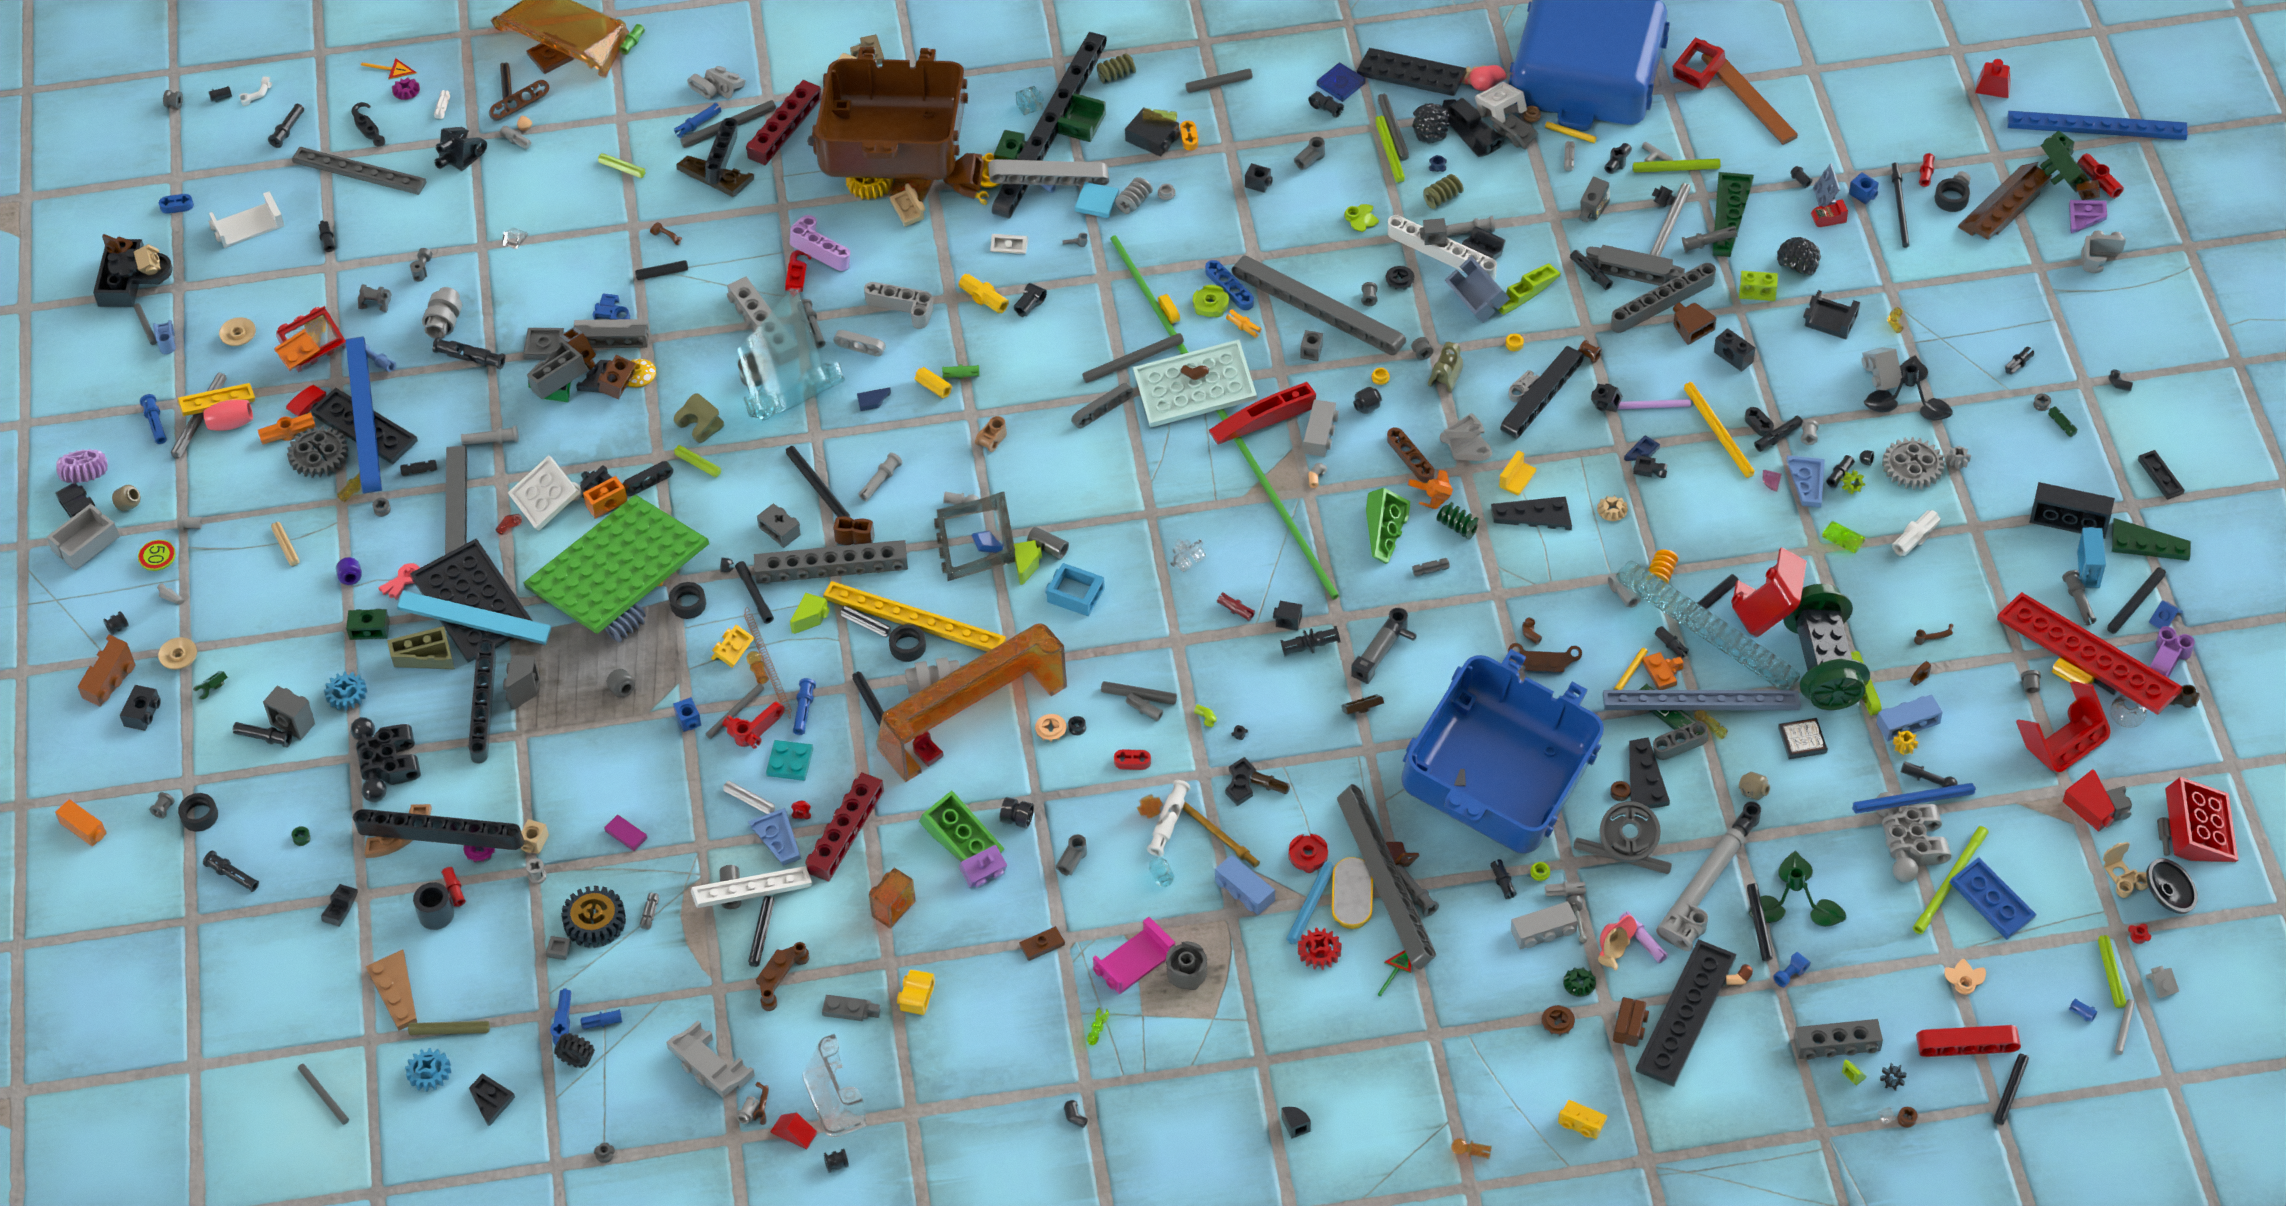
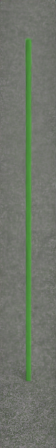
(1240, 443)

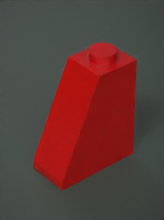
(2090, 801)

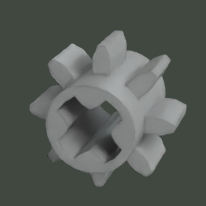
(1958, 457)

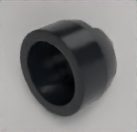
(1866, 457)
(724, 565)

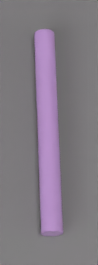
(1654, 404)

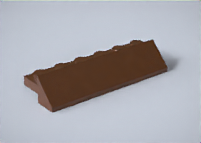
(2006, 201)

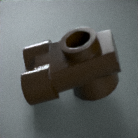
(2187, 697)

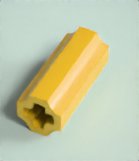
(933, 382)
(2070, 672)

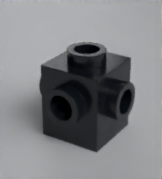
(1606, 397)

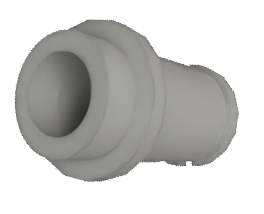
(189, 522)
(745, 1114)

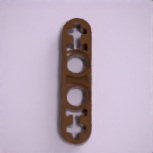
(517, 97)
(1413, 453)

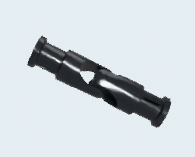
(475, 354)

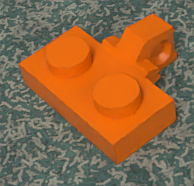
(1662, 670)

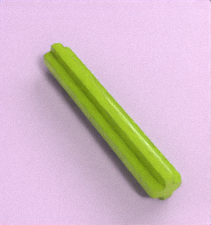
(2111, 971)

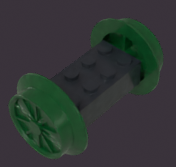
(1832, 675)

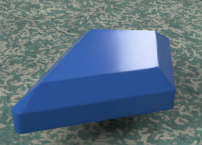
(986, 542)

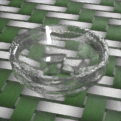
(2127, 716)

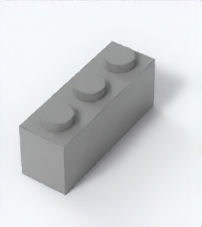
(1320, 428)
(1544, 925)

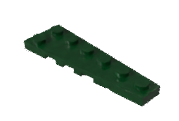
(1731, 201)

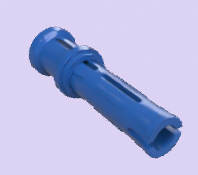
(152, 413)
(804, 699)

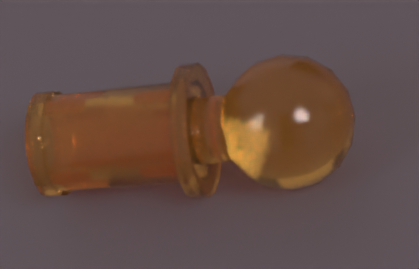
(757, 667)
(1460, 1146)

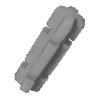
(1569, 156)

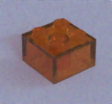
(892, 897)

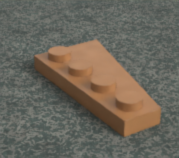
(393, 986)

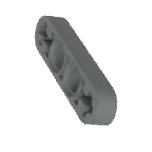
(1102, 405)

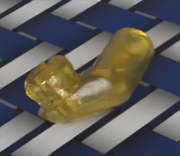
(1893, 319)

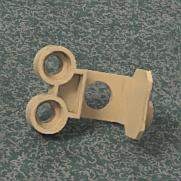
(2126, 881)

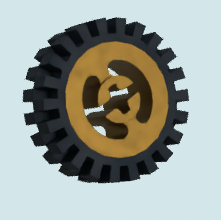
(607, 919)

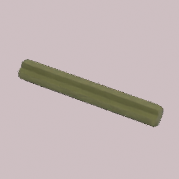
(459, 1027)

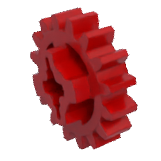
(1319, 948)

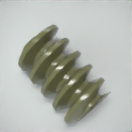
(1115, 66)
(1442, 190)

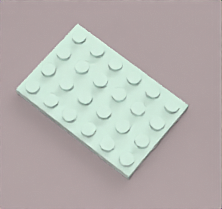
(1174, 396)

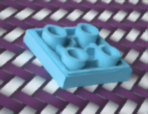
(1096, 200)

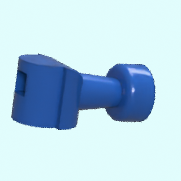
(1798, 965)

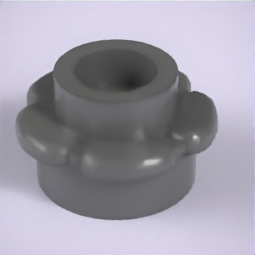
(607, 1156)

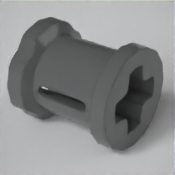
(1369, 294)
(162, 804)

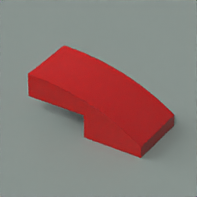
(304, 401)

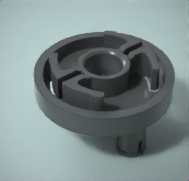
(1612, 834)

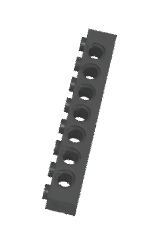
(830, 561)

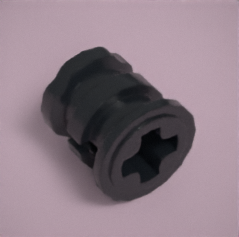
(115, 623)
(836, 1160)

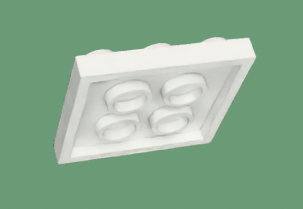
(543, 493)

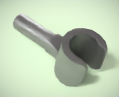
(1081, 240)

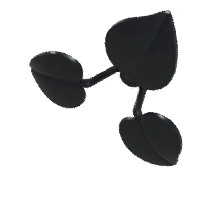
(1912, 373)

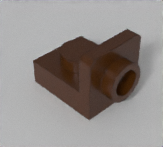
(2088, 190)

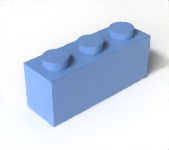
(1910, 716)
(1244, 885)

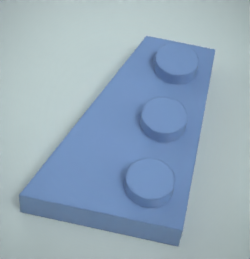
(1808, 479)
(777, 835)

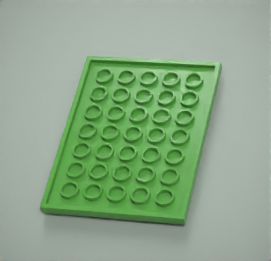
(616, 563)

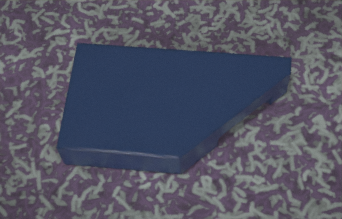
(872, 399)
(1644, 447)

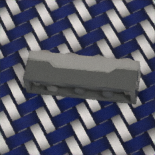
(615, 333)

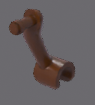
(657, 227)
(1921, 636)
(761, 1110)

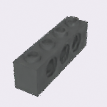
(1846, 1032)

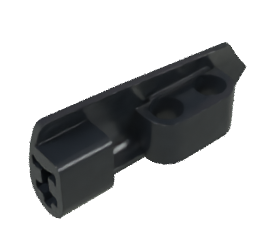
(1471, 129)

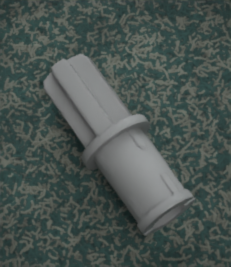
(515, 137)
(1565, 889)

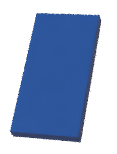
(1992, 898)

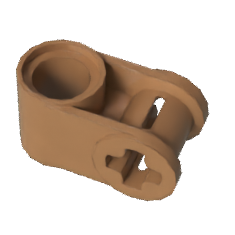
(992, 433)

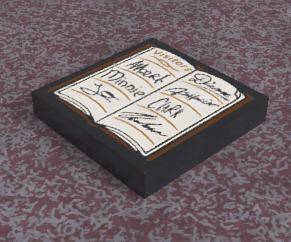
(1802, 738)

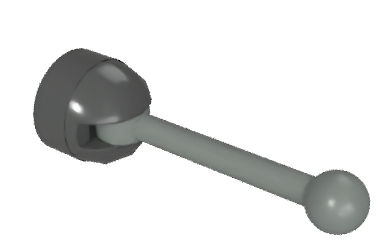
(1577, 904)

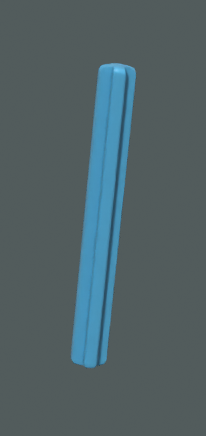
(1310, 903)

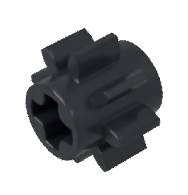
(1663, 196)
(1890, 1082)

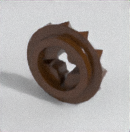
(1552, 1014)

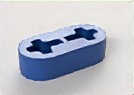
(176, 203)

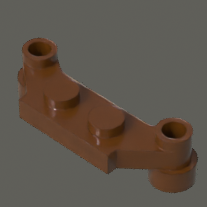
(1547, 660)
(777, 969)

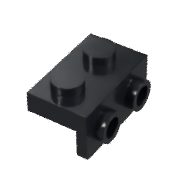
(1485, 243)

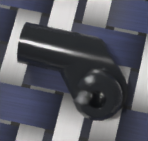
(2118, 383)

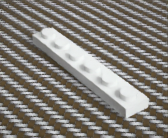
(751, 887)

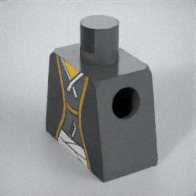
(1594, 199)

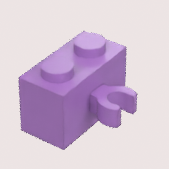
(983, 866)

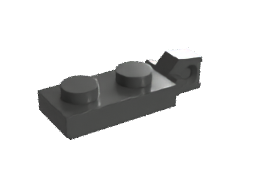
(849, 1008)

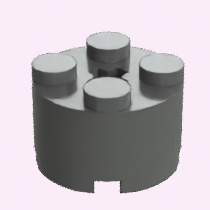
(1186, 965)

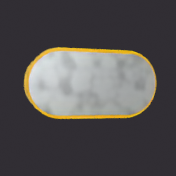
(1352, 893)

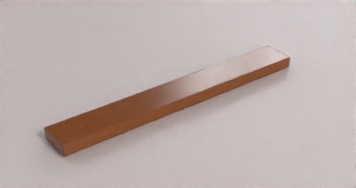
(1754, 101)

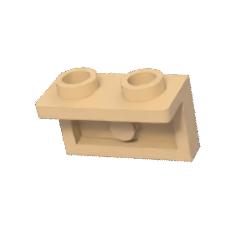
(908, 206)

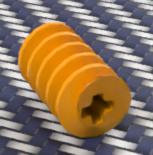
(1663, 564)

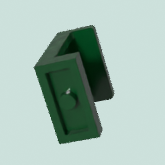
(1082, 118)

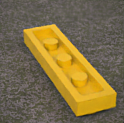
(199, 402)

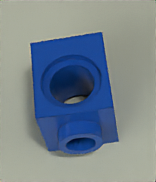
(1863, 188)
(687, 714)

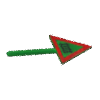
(1400, 962)

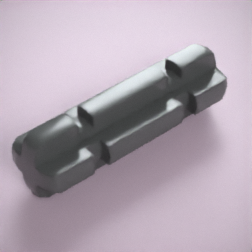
(1430, 567)
(649, 911)

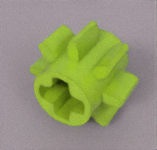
(1851, 487)

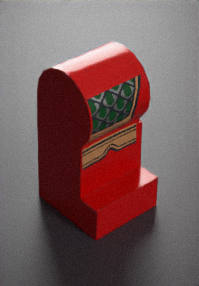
(1830, 214)

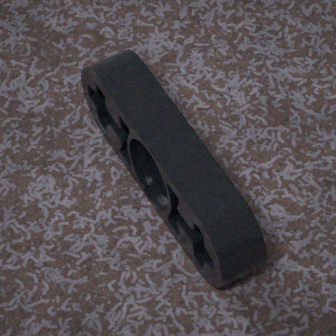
(637, 482)

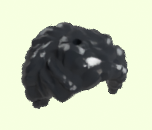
(1430, 123)
(1799, 255)

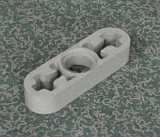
(868, 344)

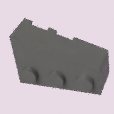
(556, 370)

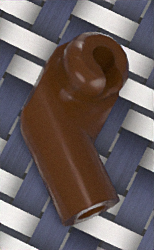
(1195, 373)
(1528, 631)

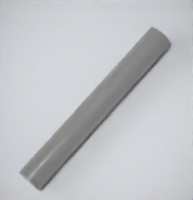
(2124, 1027)

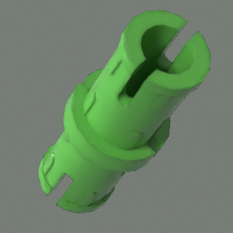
(631, 39)
(960, 371)

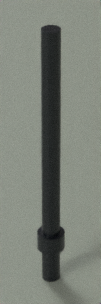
(1896, 180)

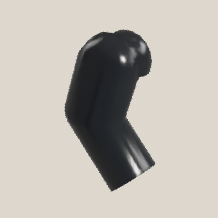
(1072, 1114)

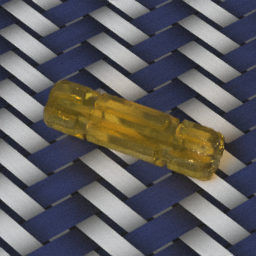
(1161, 115)
(1711, 723)

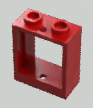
(1692, 76)

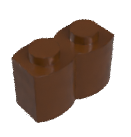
(851, 531)

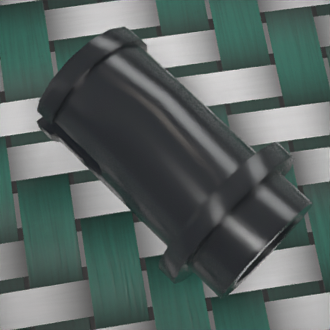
(220, 93)
(1798, 174)

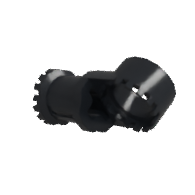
(1318, 100)

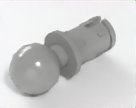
(955, 499)

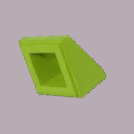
(1852, 1072)

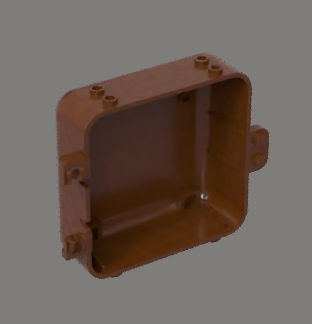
(890, 117)

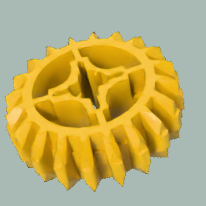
(868, 187)

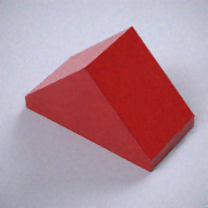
(794, 1129)

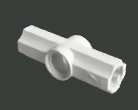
(1916, 533)

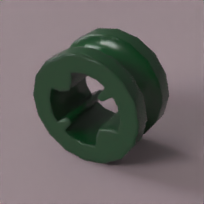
(301, 841)

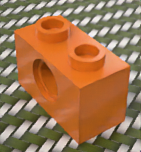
(605, 497)

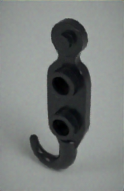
(366, 125)

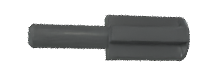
(2164, 833)

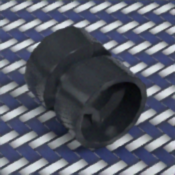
(1016, 812)

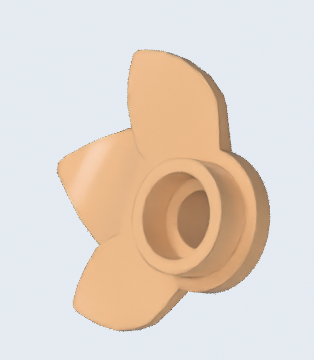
(1965, 975)

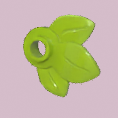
(1361, 217)

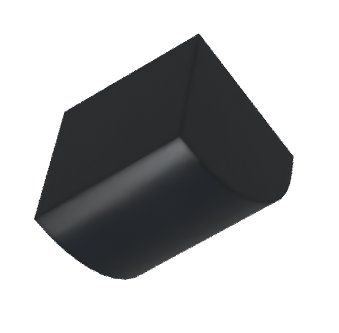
(1295, 1121)

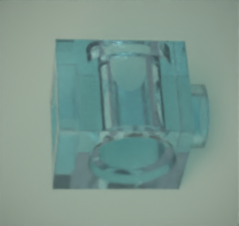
(1029, 100)

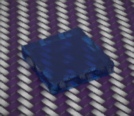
(1340, 82)

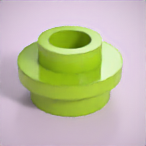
(1540, 867)

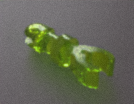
(1097, 1026)

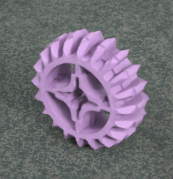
(81, 466)

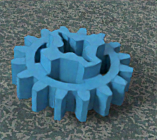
(345, 691)
(428, 1069)

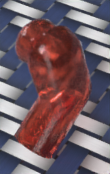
(508, 522)

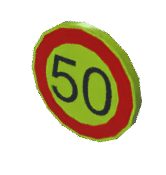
(156, 555)

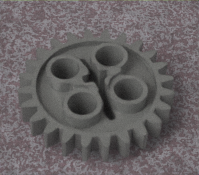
(309, 460)

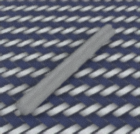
(1670, 220)

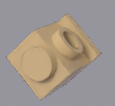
(147, 259)

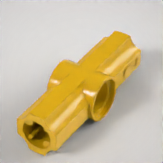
(983, 293)

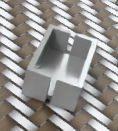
(83, 536)

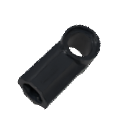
(1031, 296)

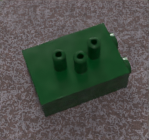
(2061, 160)

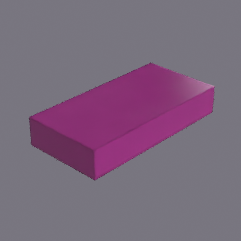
(625, 832)

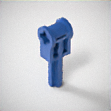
(561, 1020)

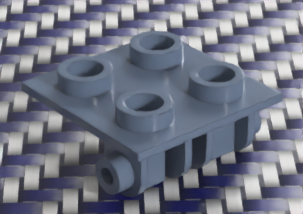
(1826, 187)

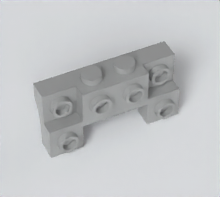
(705, 1064)

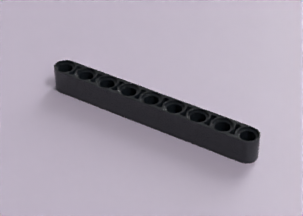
(438, 829)

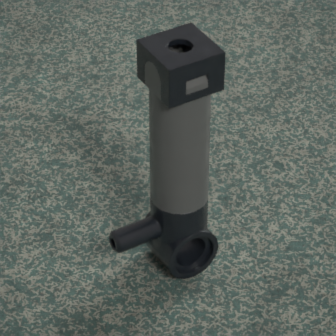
(1396, 625)

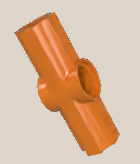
(286, 428)

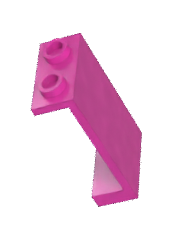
(1135, 957)

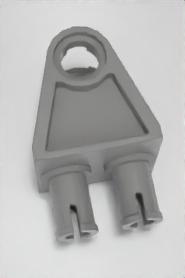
(1466, 440)

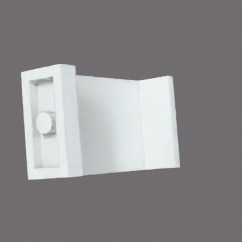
(247, 223)

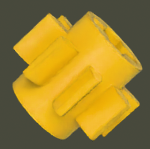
(1905, 742)

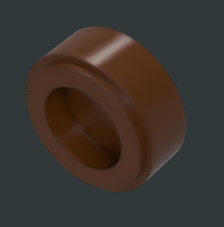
(1620, 791)

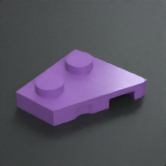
(2086, 213)

